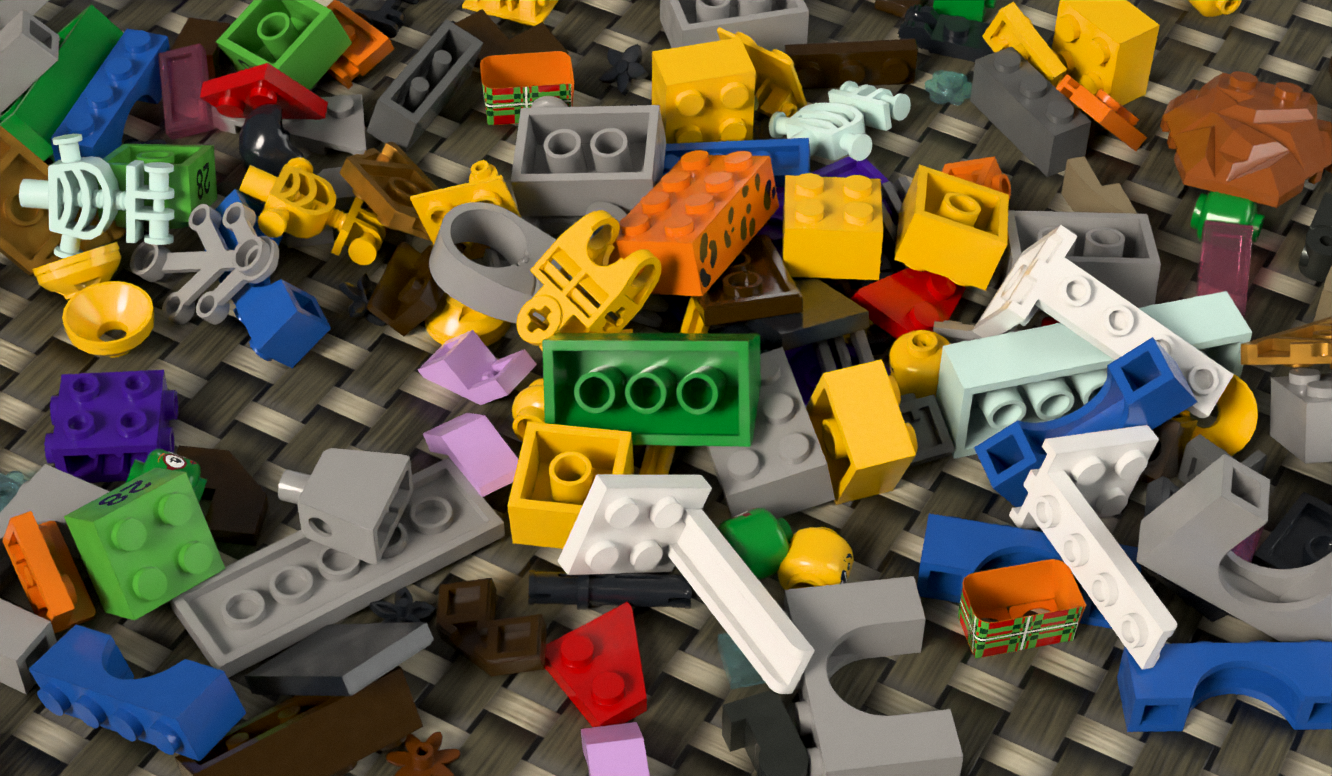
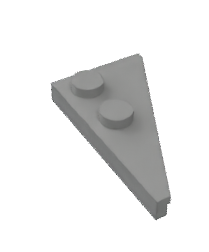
(340, 130)

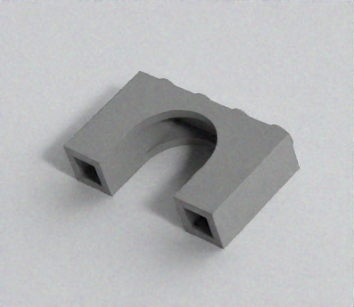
(25, 48)
(1192, 543)
(857, 624)
(22, 633)

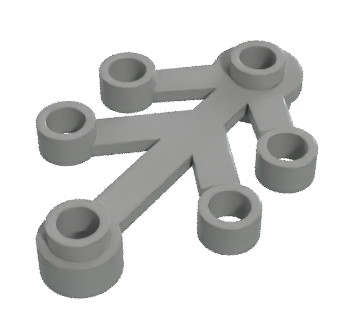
(250, 262)

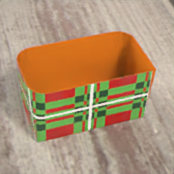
(520, 79)
(1024, 588)

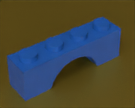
(125, 77)
(277, 315)
(1138, 391)
(963, 546)
(1285, 675)
(175, 710)

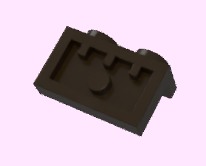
(407, 289)

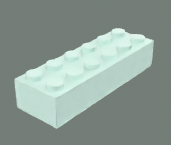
(1054, 371)

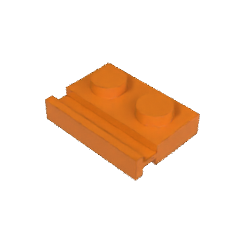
(367, 47)
(1104, 111)

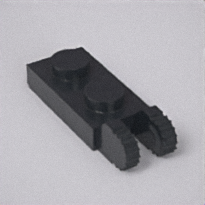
(945, 34)

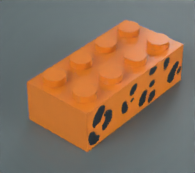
(699, 218)

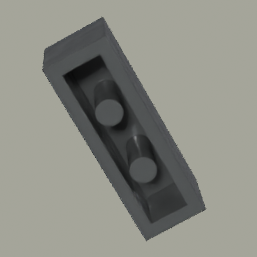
(425, 86)
(1029, 110)

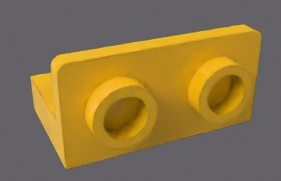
(1016, 30)

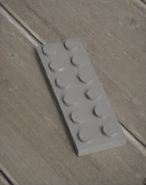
(304, 585)

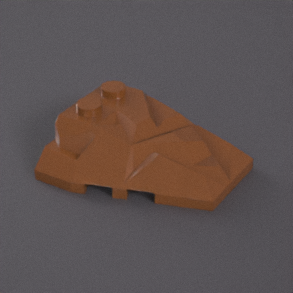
(1248, 138)

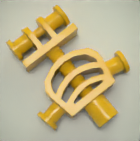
(304, 206)

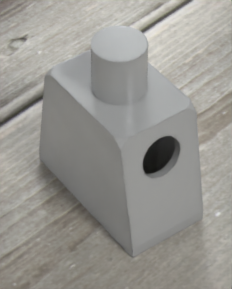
(351, 500)

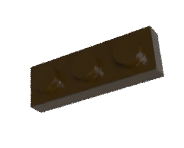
(856, 61)

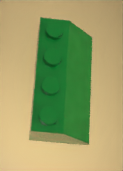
(46, 103)
(655, 385)

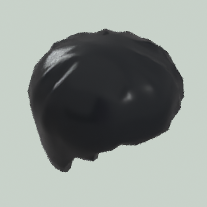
(265, 141)

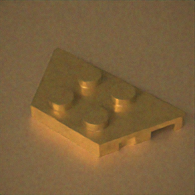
(386, 185)
(24, 230)
(1293, 347)

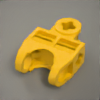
(586, 260)

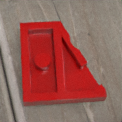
(245, 90)
(909, 301)
(601, 668)

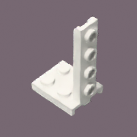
(1094, 312)
(1076, 485)
(660, 524)

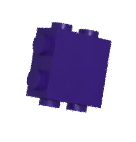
(109, 422)

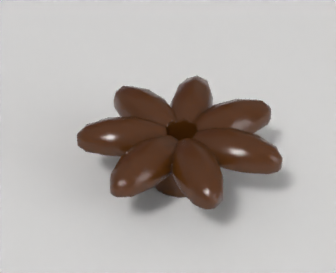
(423, 757)

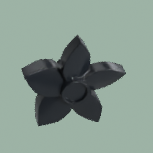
(625, 68)
(361, 297)
(403, 609)

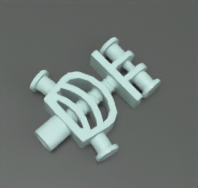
(840, 125)
(74, 185)

